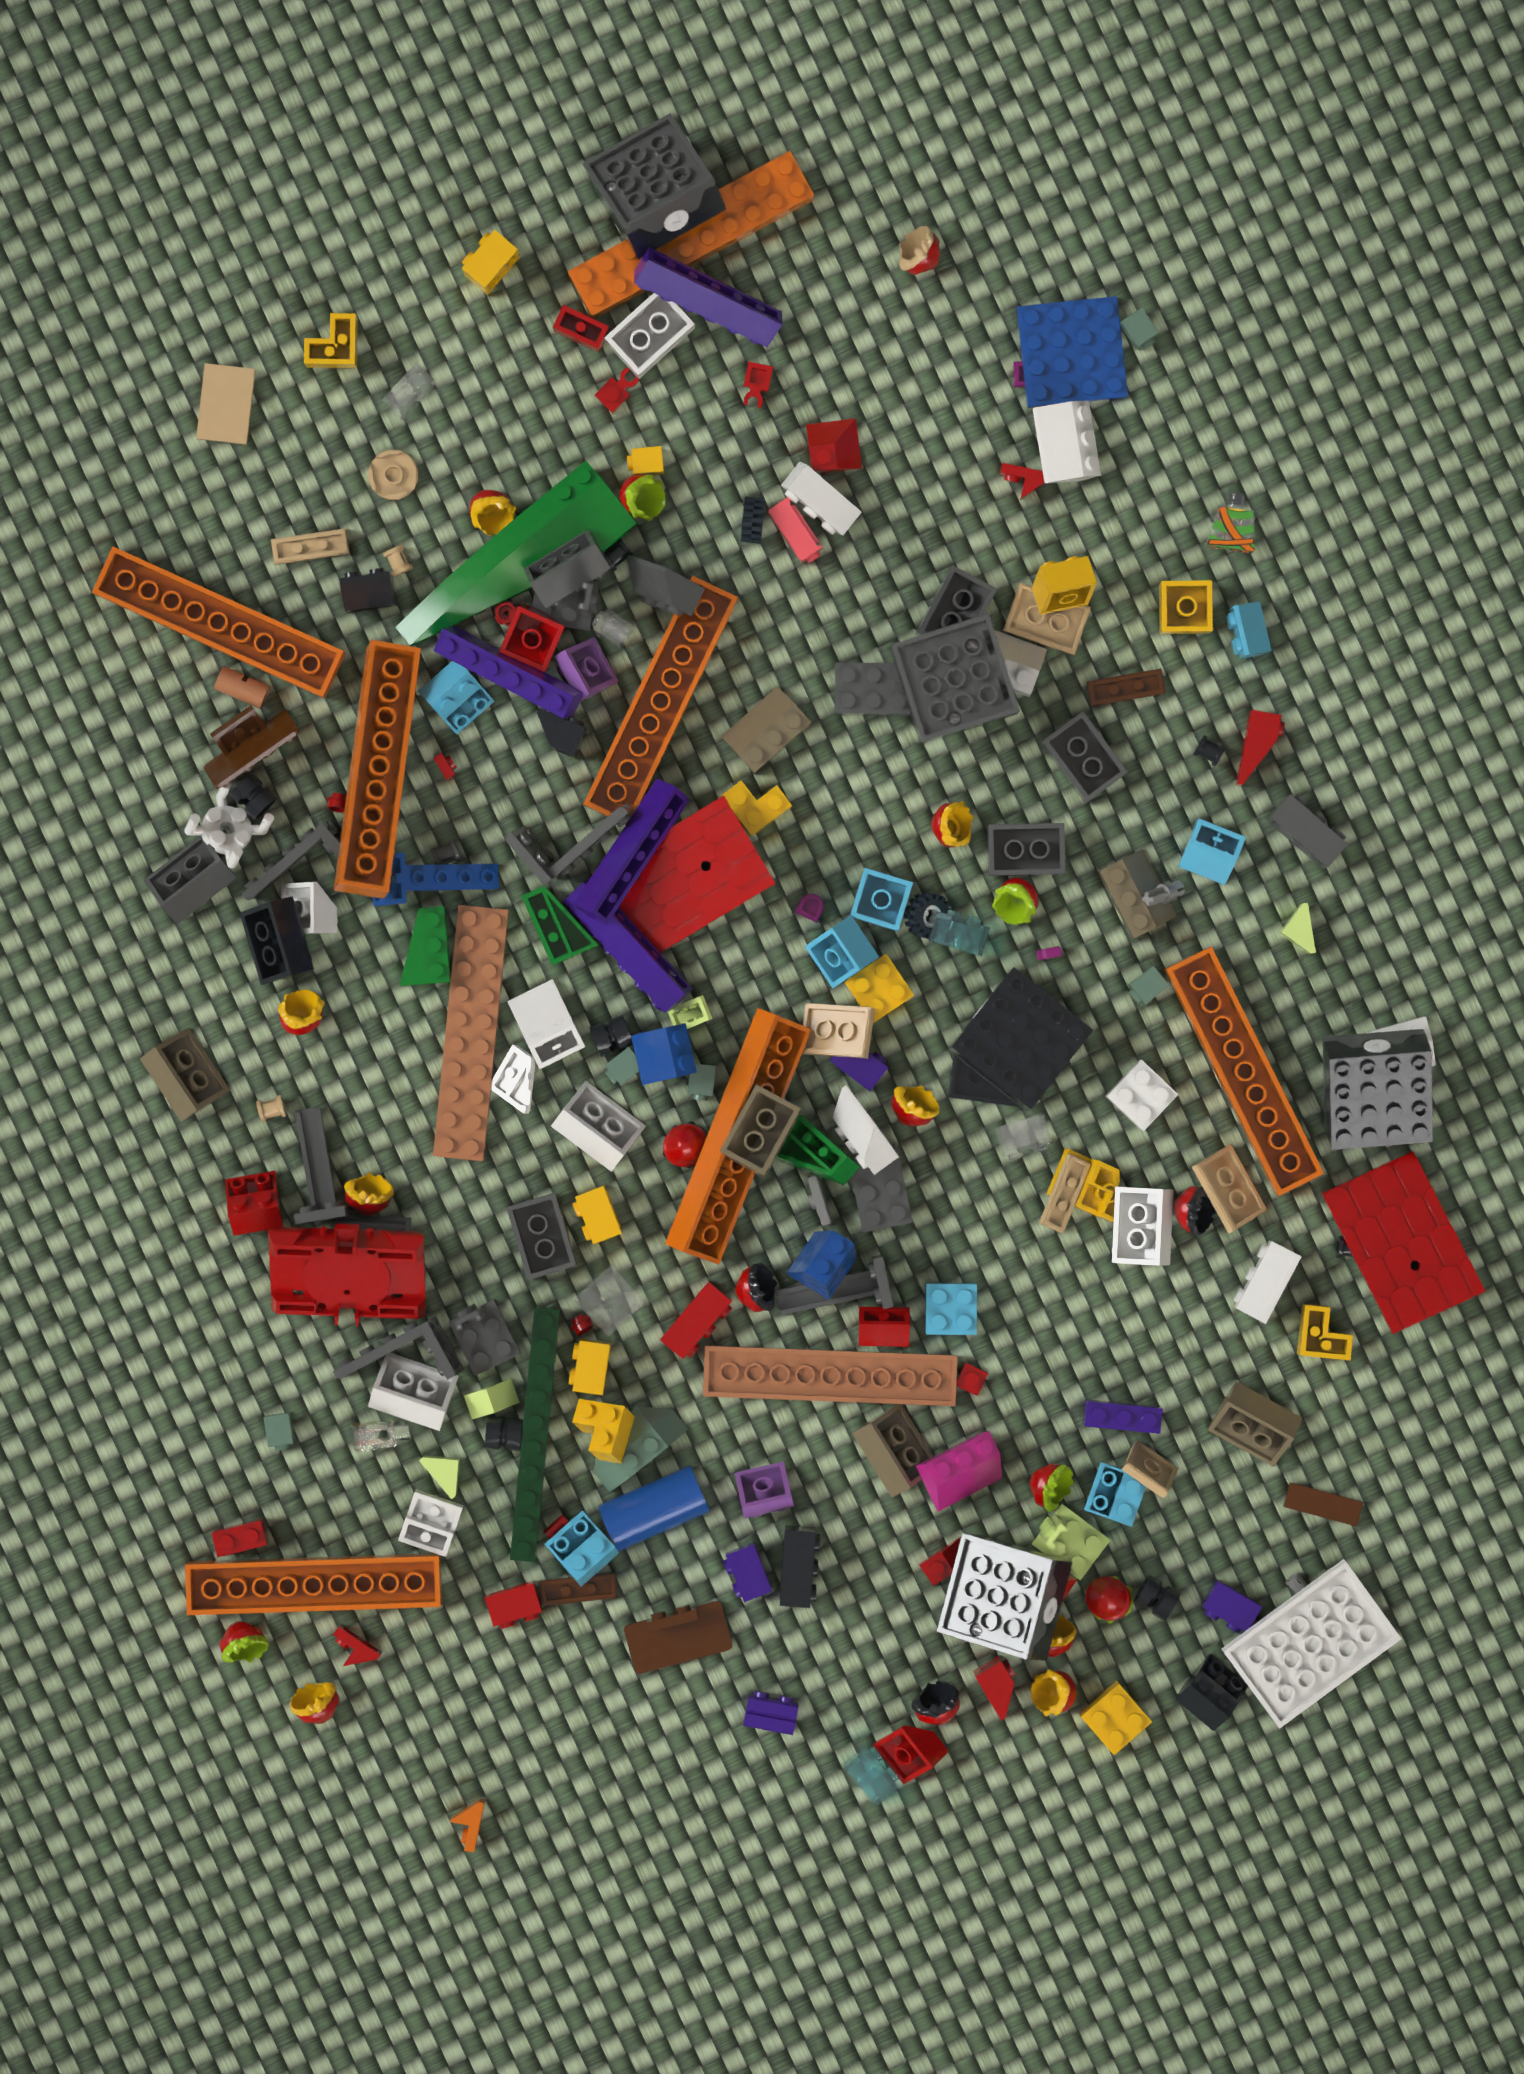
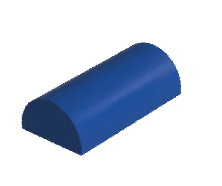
(654, 1508)

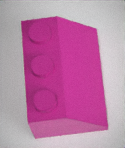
(961, 1470)

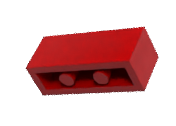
(697, 1321)

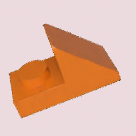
(471, 1817)

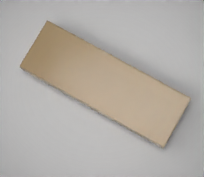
(310, 546)
(1065, 1193)

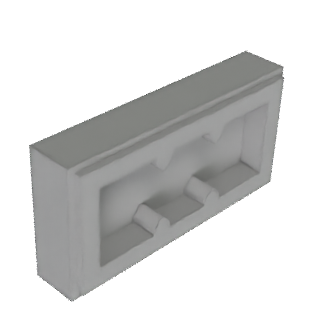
(818, 1200)

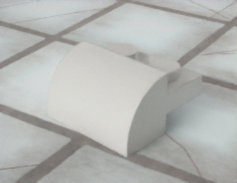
(430, 1523)

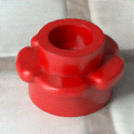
(501, 608)
(336, 802)
(581, 1324)

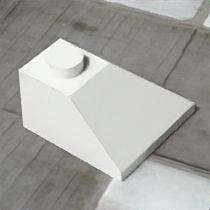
(314, 907)

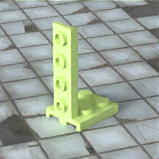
(1070, 1539)

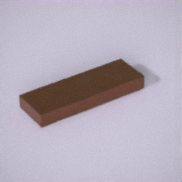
(1125, 687)
(1323, 1504)
(567, 1590)

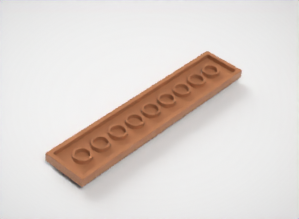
(471, 1033)
(830, 1375)

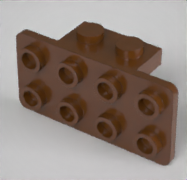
(245, 742)
(678, 1636)

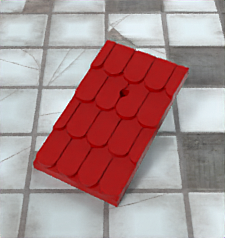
(679, 897)
(1398, 1219)

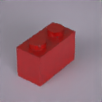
(581, 328)
(884, 1326)
(240, 1537)
(514, 1604)

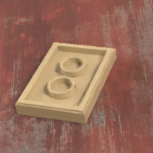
(225, 404)
(1056, 629)
(838, 1030)
(1229, 1188)

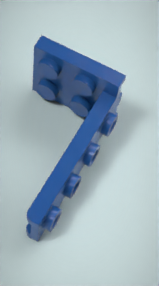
(435, 878)

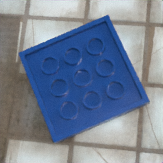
(1072, 351)

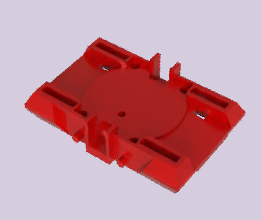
(347, 1271)

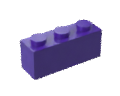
(1122, 1416)

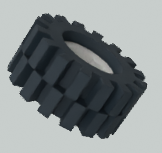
(752, 520)
(919, 911)

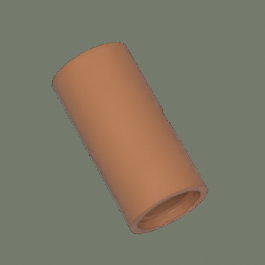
(242, 688)

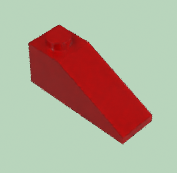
(1259, 737)

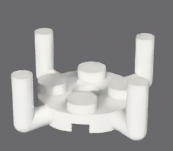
(228, 816)

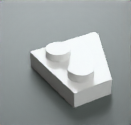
(515, 1079)

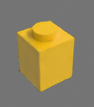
(646, 461)

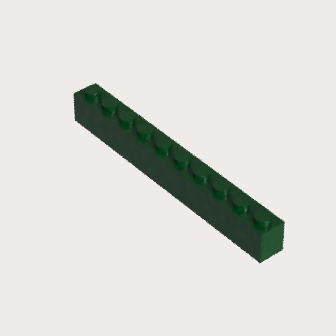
(535, 1434)

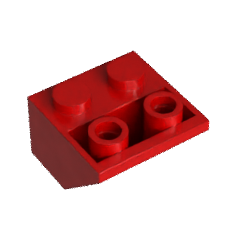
(253, 1203)

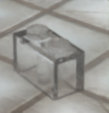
(409, 391)
(612, 628)
(1023, 1136)

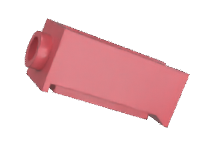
(795, 531)

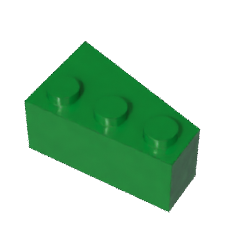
(556, 927)
(428, 950)
(816, 1153)

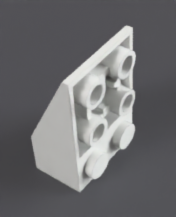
(546, 1024)

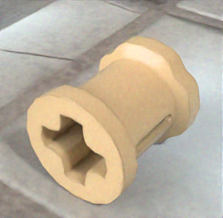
(398, 560)
(271, 1108)

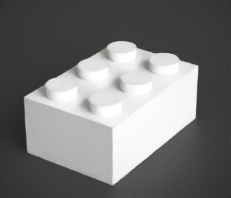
(649, 334)

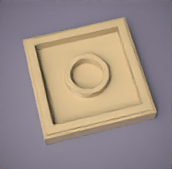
(1150, 1469)

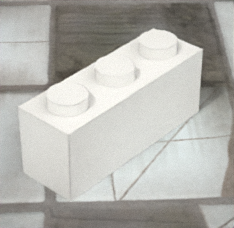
(820, 499)

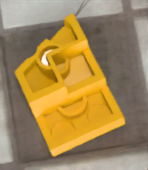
(1098, 1190)

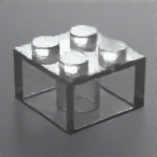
(610, 1300)

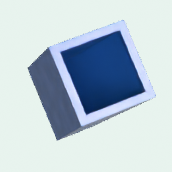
(664, 1054)
(824, 1262)

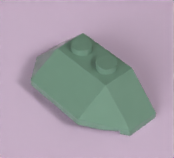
(650, 1435)

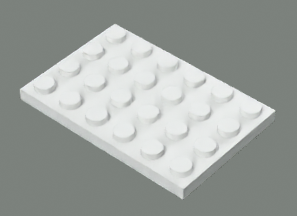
(1311, 1643)

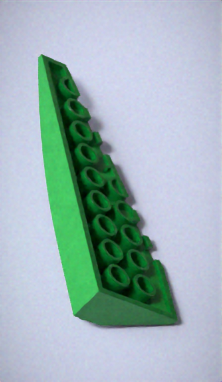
(497, 568)

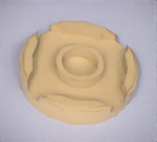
(393, 475)

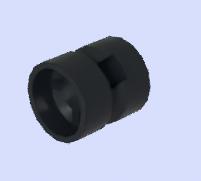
(253, 796)
(611, 1035)
(503, 1433)
(1158, 1598)

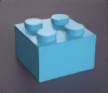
(881, 899)
(841, 951)
(950, 1308)

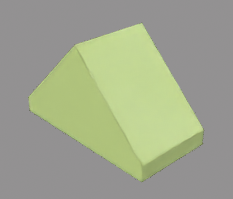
(1299, 929)
(691, 1012)
(491, 1399)
(444, 1471)

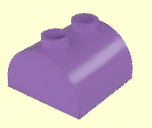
(586, 668)
(764, 1490)

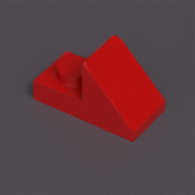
(1032, 478)
(941, 1563)
(362, 1650)

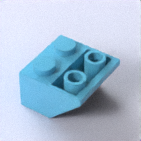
(1248, 630)
(456, 696)
(1211, 851)
(1115, 1495)
(581, 1548)

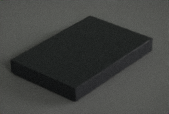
(969, 1085)

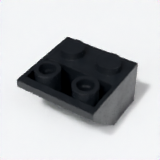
(367, 591)
(562, 734)
(1212, 1692)

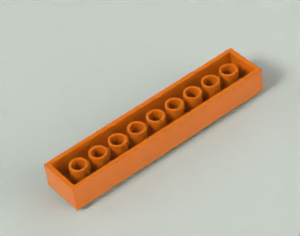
(750, 206)
(218, 622)
(660, 702)
(377, 769)
(1244, 1071)
(718, 1182)
(313, 1584)

